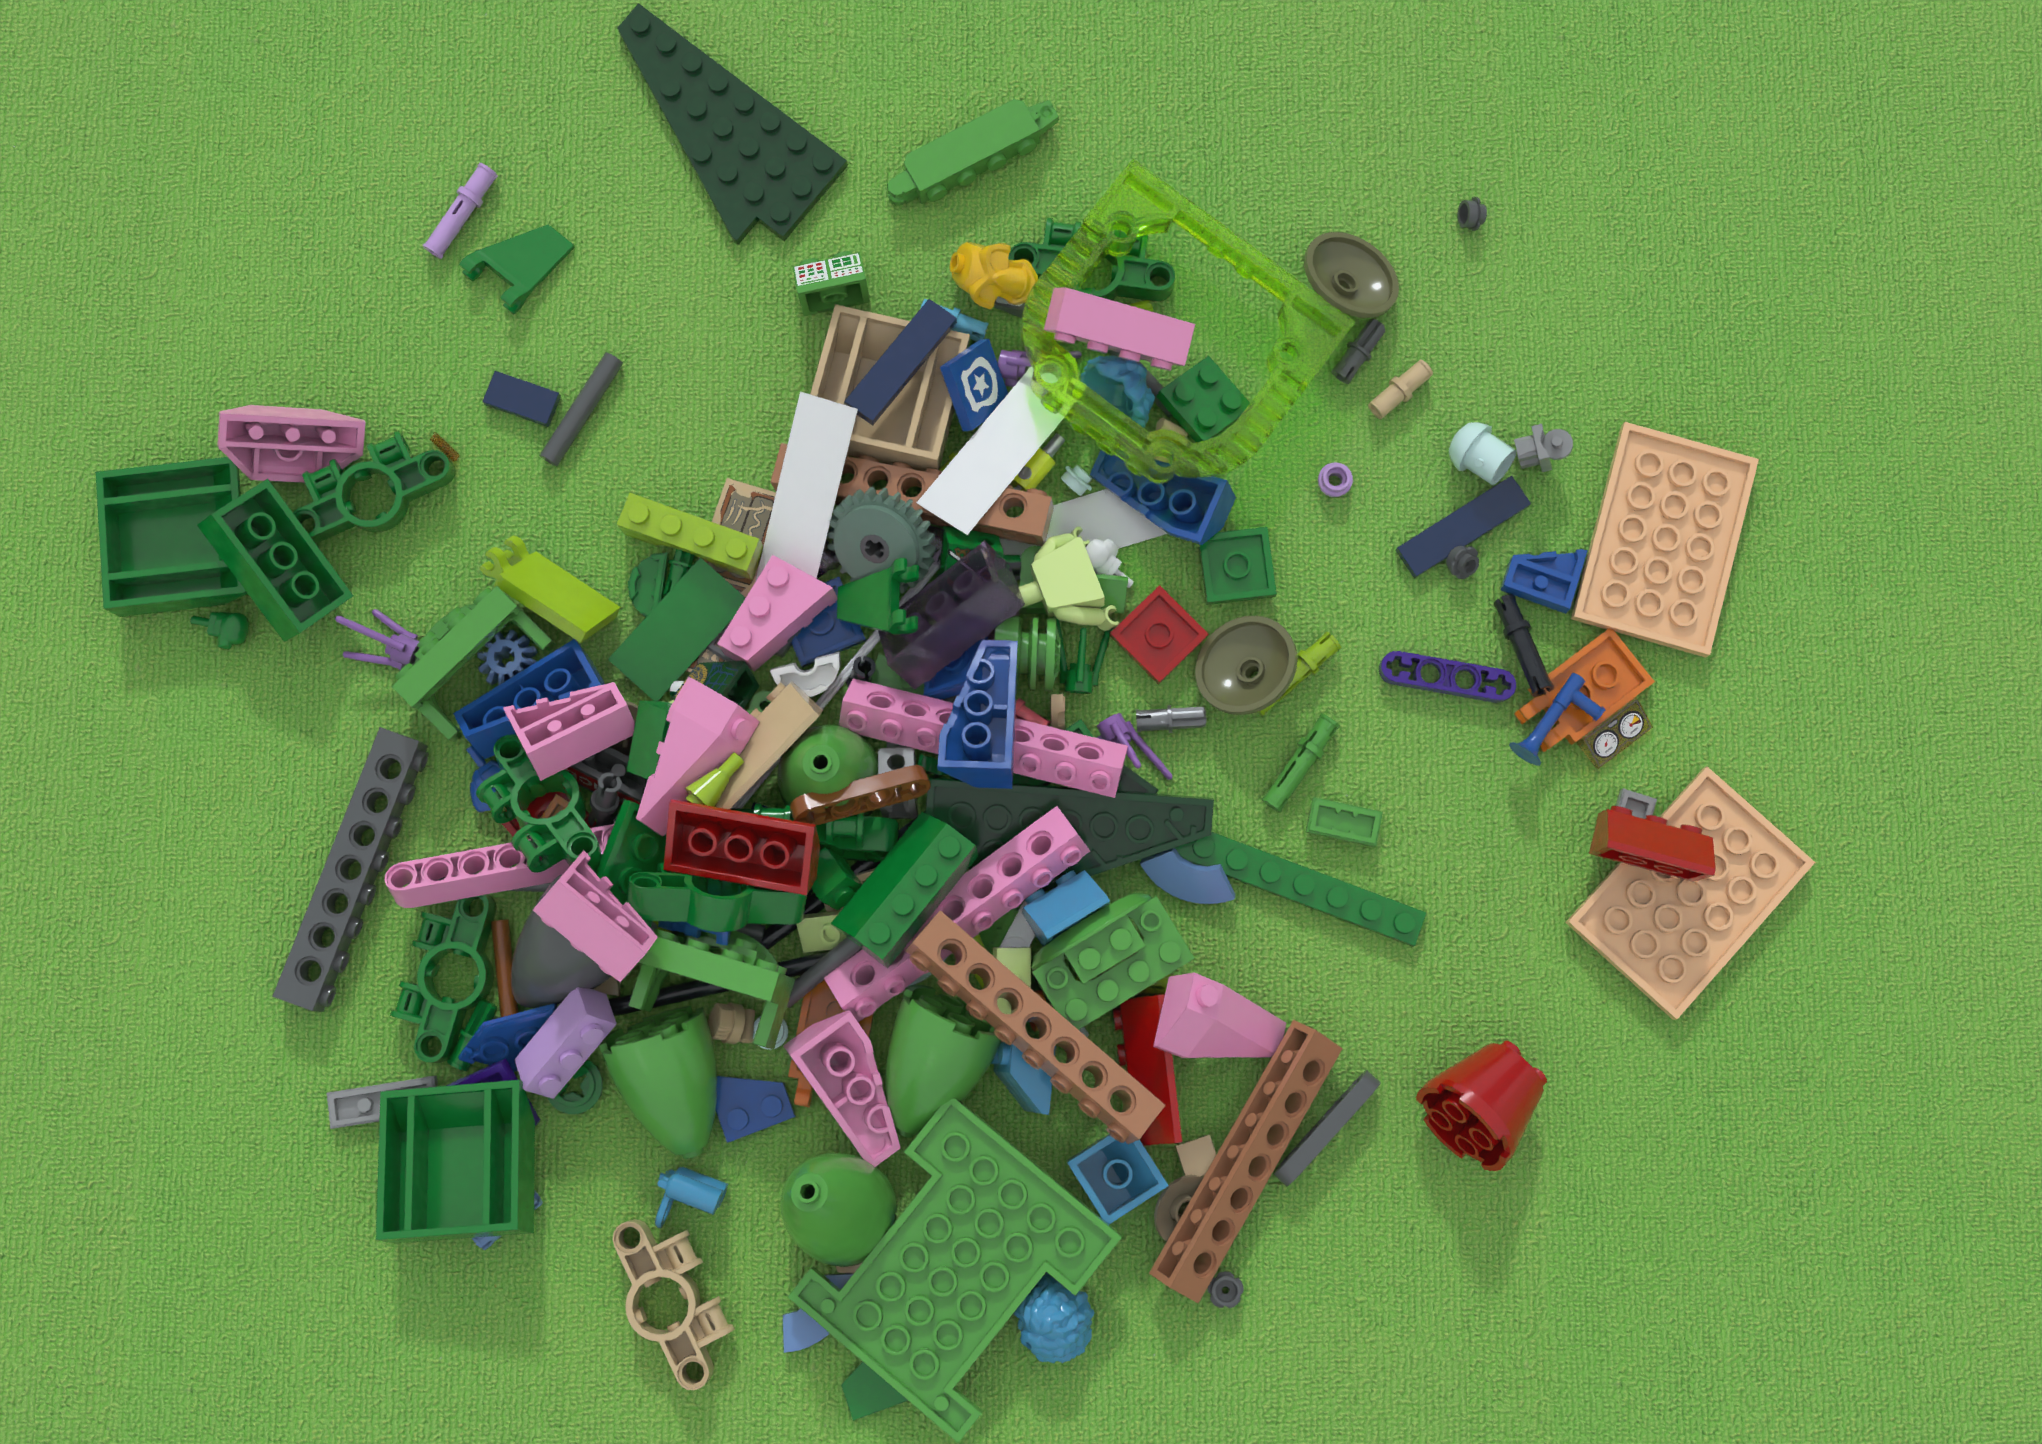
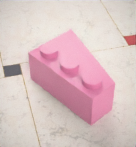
(773, 612)

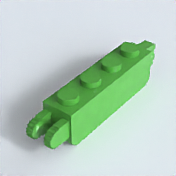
(971, 150)

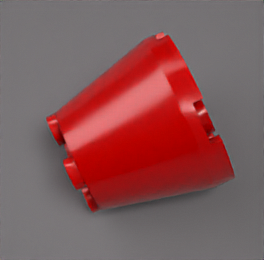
(1483, 1103)

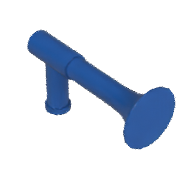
(1570, 692)

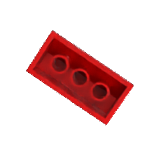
(741, 847)
(1149, 1065)

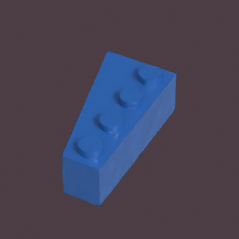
(551, 677)

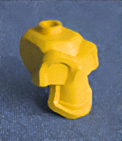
(989, 274)

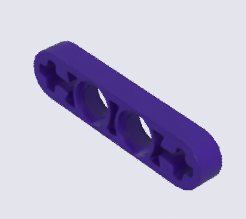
(1447, 672)

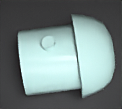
(1481, 452)

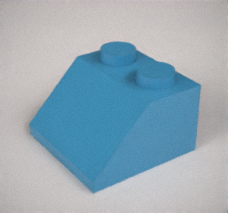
(1063, 906)
(1025, 1083)
(1116, 1176)

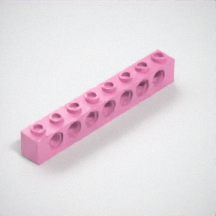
(1038, 749)
(973, 904)

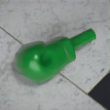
(226, 626)

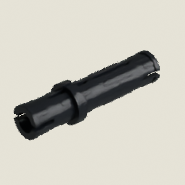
(1518, 632)

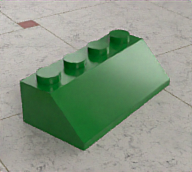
(906, 888)

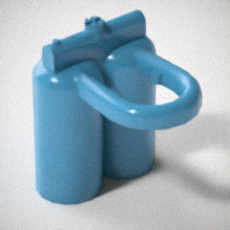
(691, 1189)

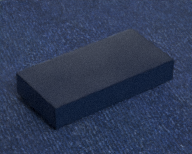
(521, 398)

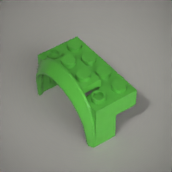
(453, 644)
(1101, 943)
(691, 959)

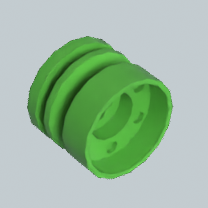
(1036, 651)

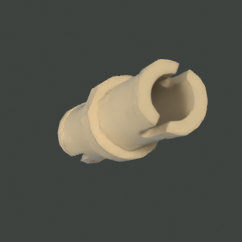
(1400, 389)

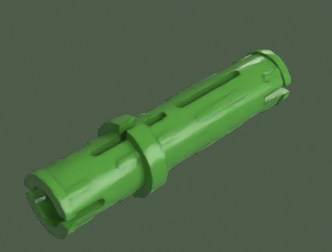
(1304, 757)

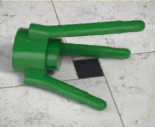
(1079, 677)

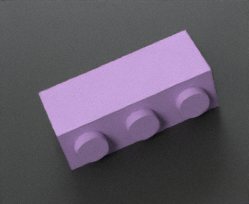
(565, 1042)

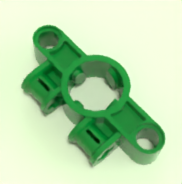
(1130, 272)
(393, 458)
(516, 787)
(851, 837)
(710, 902)
(420, 1001)

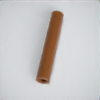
(503, 965)

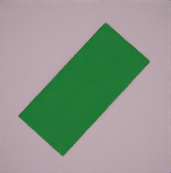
(677, 630)

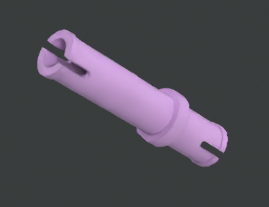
(467, 200)

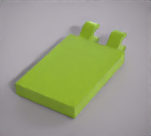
(549, 590)

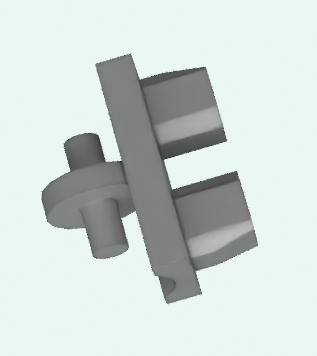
(1540, 448)

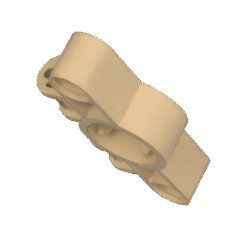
(703, 1322)

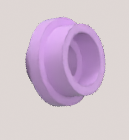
(1340, 471)

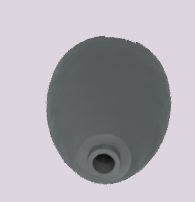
(548, 965)

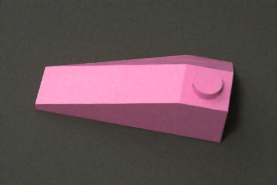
(699, 739)
(1214, 1022)
(844, 1074)

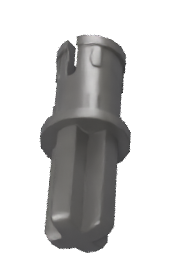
(1170, 718)

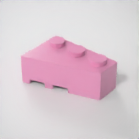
(571, 728)
(595, 920)

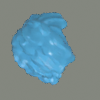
(1121, 384)
(1054, 1321)

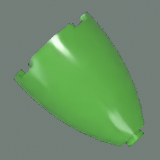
(825, 762)
(933, 1056)
(667, 1076)
(837, 1208)

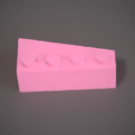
(1118, 328)

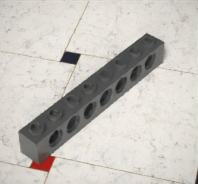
(294, 983)

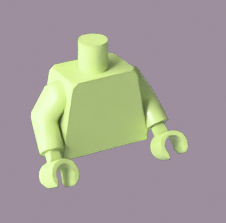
(1068, 583)

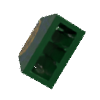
(727, 678)

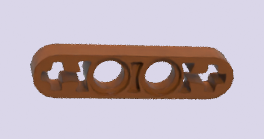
(864, 796)

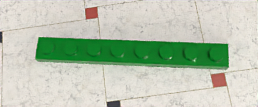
(1307, 887)

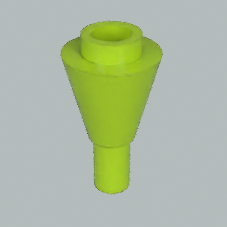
(711, 786)

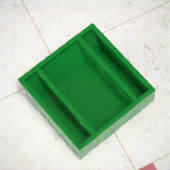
(151, 539)
(455, 1163)

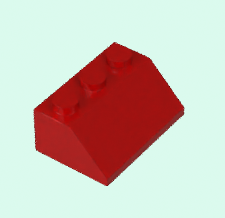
(1653, 844)

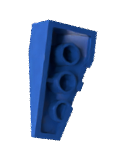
(1181, 507)
(980, 731)

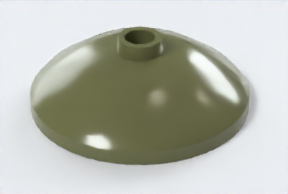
(1351, 274)
(1237, 652)

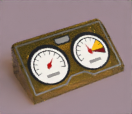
(1615, 733)

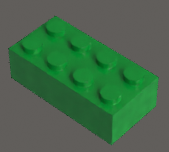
(275, 560)

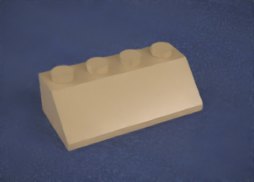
(778, 728)

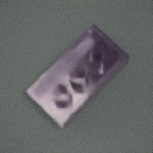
(953, 615)

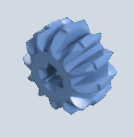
(501, 650)

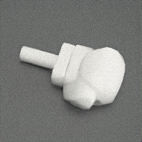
(1103, 558)

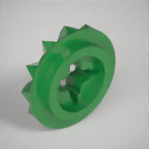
(592, 1089)

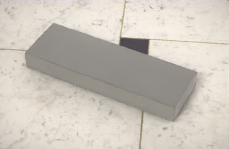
(363, 1104)

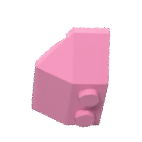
(288, 440)

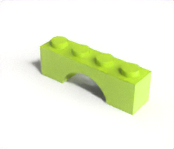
(677, 529)

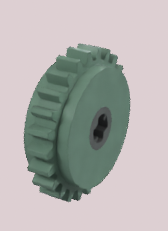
(875, 531)

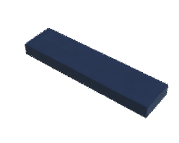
(901, 361)
(1463, 526)

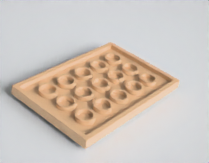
(1665, 539)
(1678, 932)

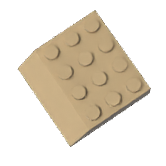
(920, 416)

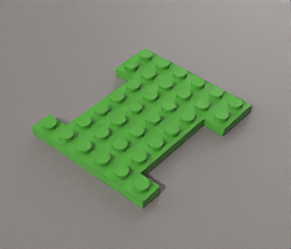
(957, 1264)

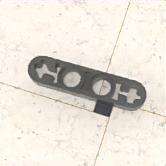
(1326, 1128)

